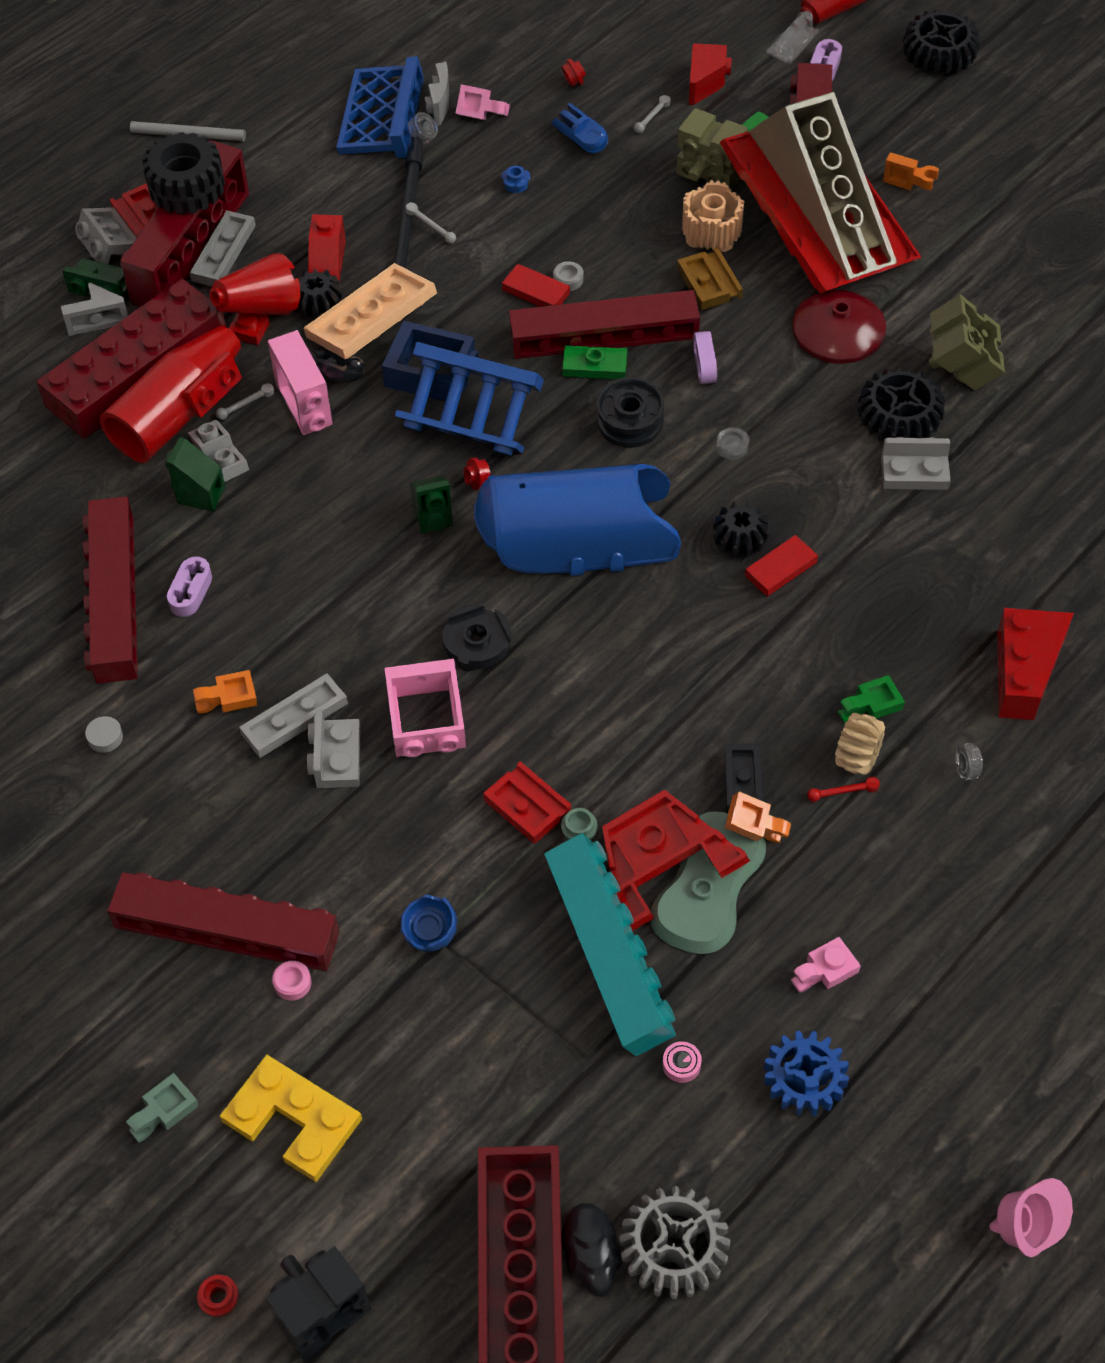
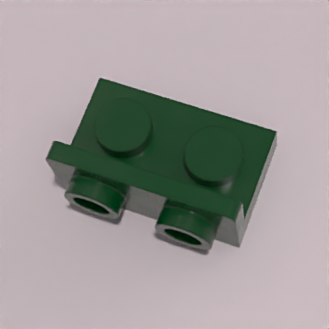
(97, 273)

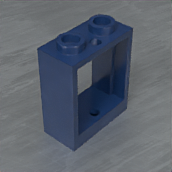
(406, 378)

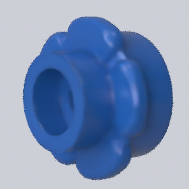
(515, 179)

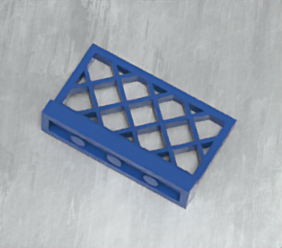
(402, 108)

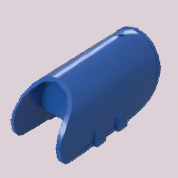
(576, 519)

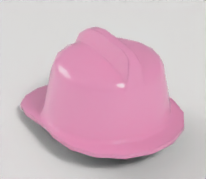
(1034, 1216)

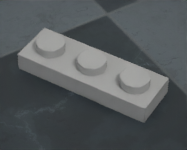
(222, 248)
(292, 715)

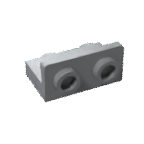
(103, 233)
(916, 463)
(335, 752)

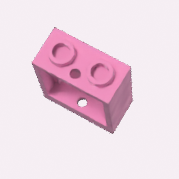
(300, 382)
(436, 677)

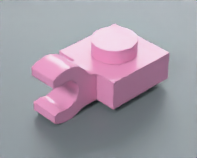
(476, 103)
(828, 964)

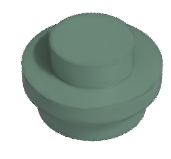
(577, 822)

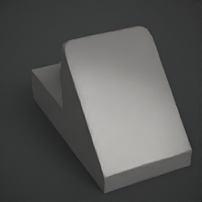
(99, 313)

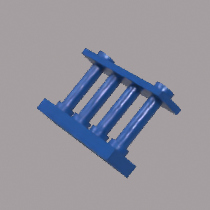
(462, 366)

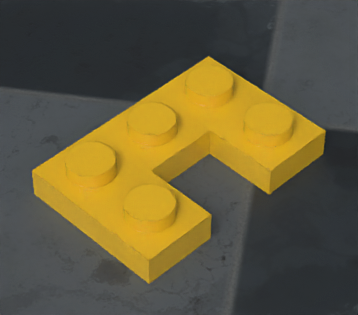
(324, 1118)

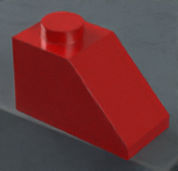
(707, 71)
(326, 244)

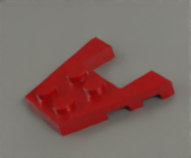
(657, 838)

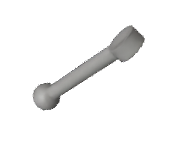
(664, 101)
(411, 209)
(266, 390)

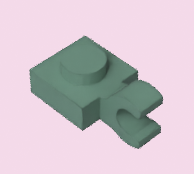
(165, 1105)

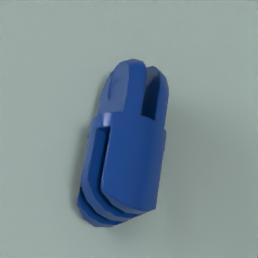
(581, 129)

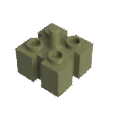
(700, 148)
(966, 343)

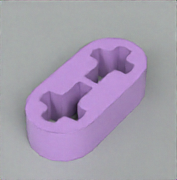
(824, 47)
(705, 357)
(184, 584)

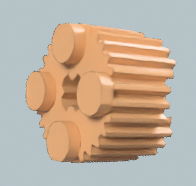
(712, 217)

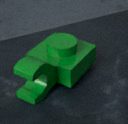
(875, 697)

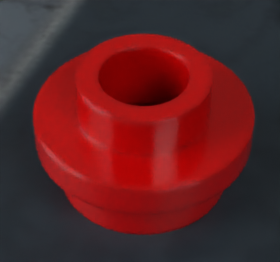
(573, 72)
(476, 472)
(212, 1285)

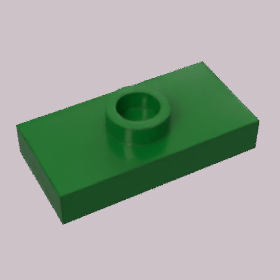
(594, 362)

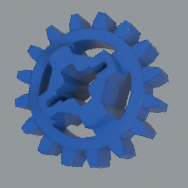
(791, 1080)

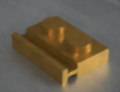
(709, 278)

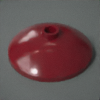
(839, 326)

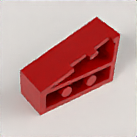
(1026, 658)

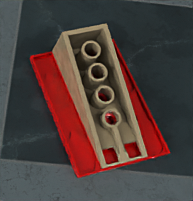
(818, 195)

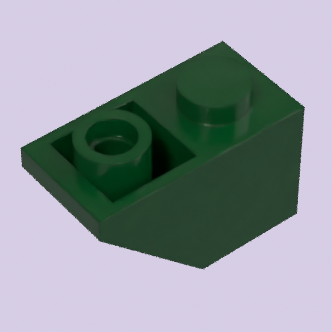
(194, 476)
(432, 503)

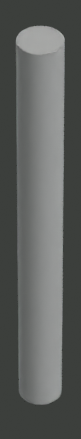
(166, 129)

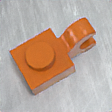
(904, 173)
(231, 691)
(752, 819)

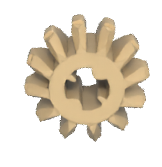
(860, 743)

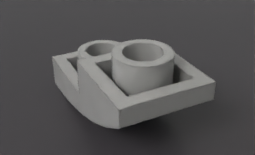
(438, 98)
(217, 445)

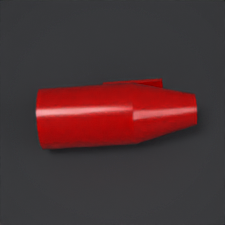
(172, 393)

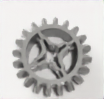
(698, 1221)

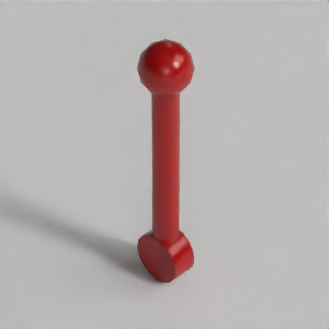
(871, 785)

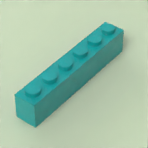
(610, 945)

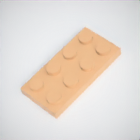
(370, 311)

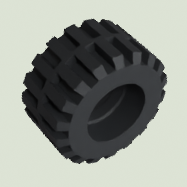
(183, 173)

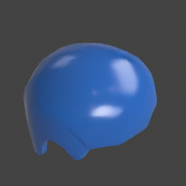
(429, 923)

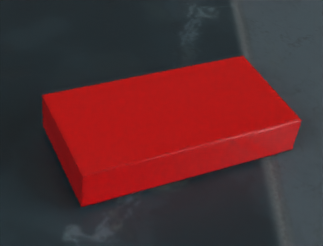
(535, 287)
(781, 565)

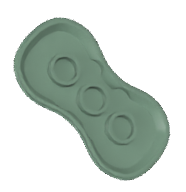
(699, 906)

